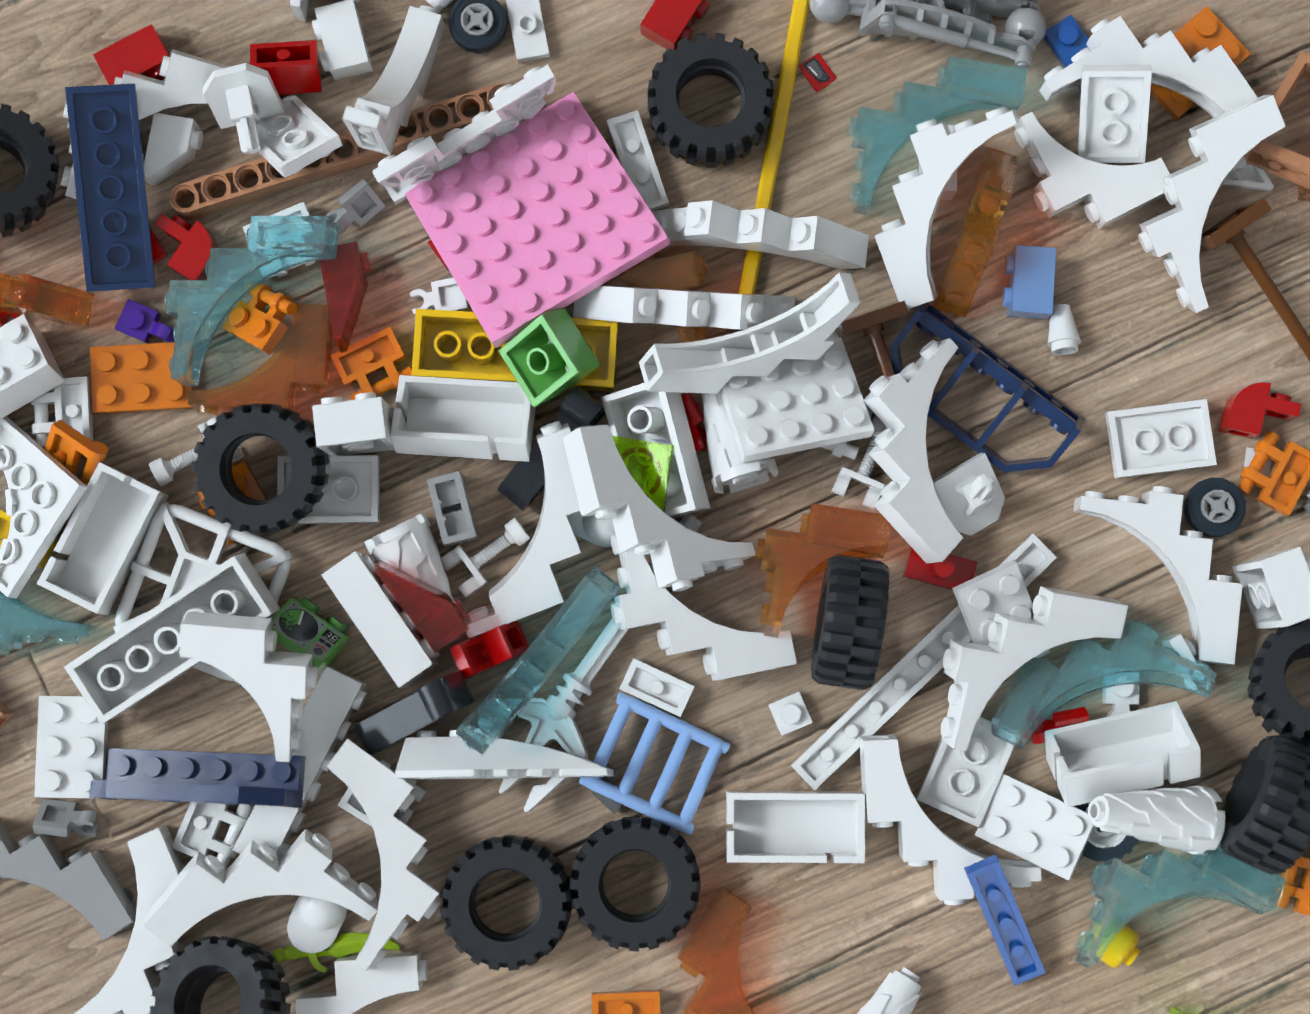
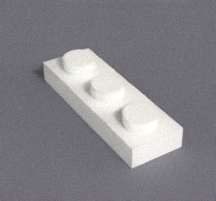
(637, 158)

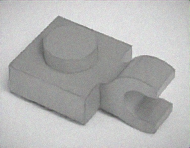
(358, 205)
(61, 817)

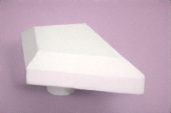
(1247, 176)

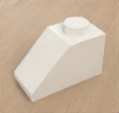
(170, 146)

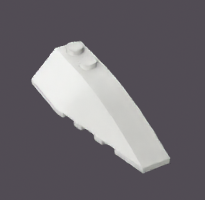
(450, 758)

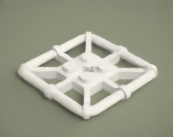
(192, 566)

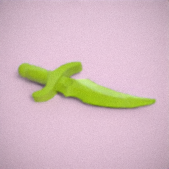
(343, 945)

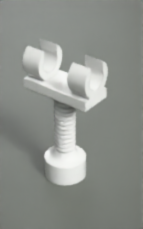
(164, 470)
(862, 475)
(513, 534)

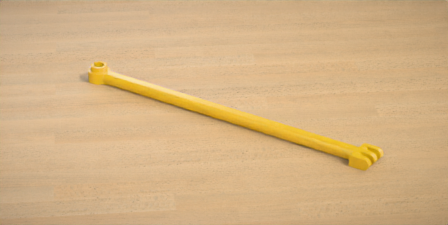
(776, 133)

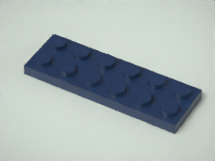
(110, 187)

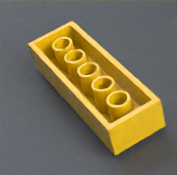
(458, 348)

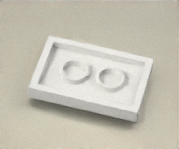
(1114, 113)
(295, 137)
(1160, 438)
(350, 492)
(993, 592)
(68, 748)
(966, 780)
(1035, 826)

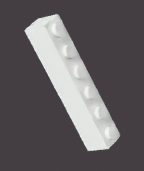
(322, 725)

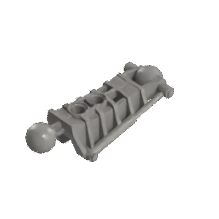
(930, 20)

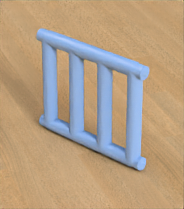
(686, 732)

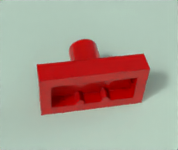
(944, 574)

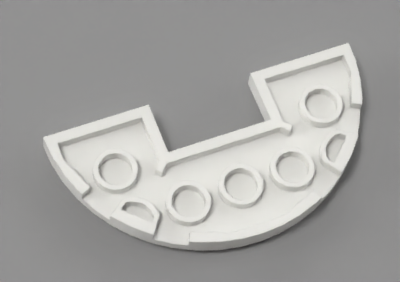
(509, 105)

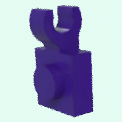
(142, 323)

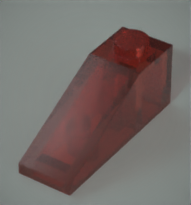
(345, 289)
(428, 607)

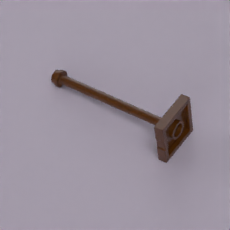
(1231, 231)
(872, 326)

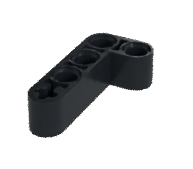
(527, 478)
(414, 712)

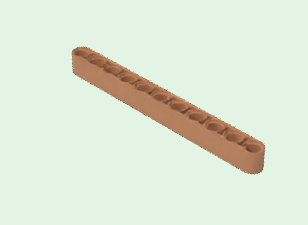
(331, 165)

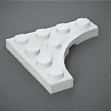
(37, 500)

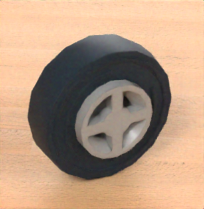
(478, 13)
(1224, 499)

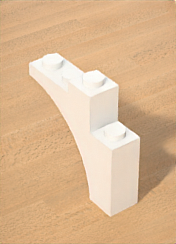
(1070, 179)
(247, 653)

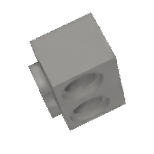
(452, 509)

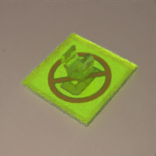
(648, 465)

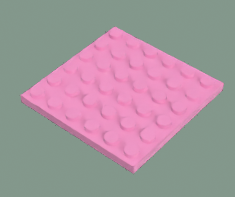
(536, 219)

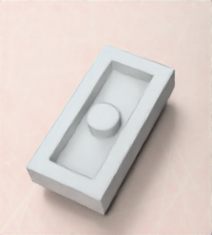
(527, 30)
(656, 687)

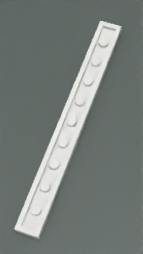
(903, 680)

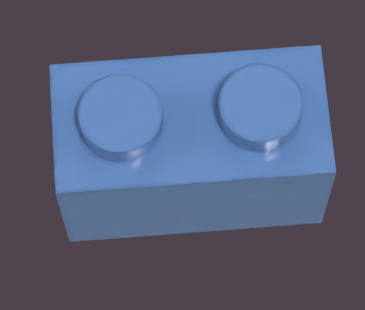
(1030, 282)

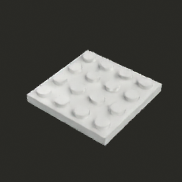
(797, 406)

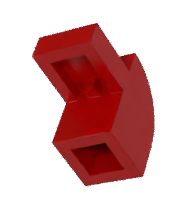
(194, 249)
(1246, 410)
(489, 649)

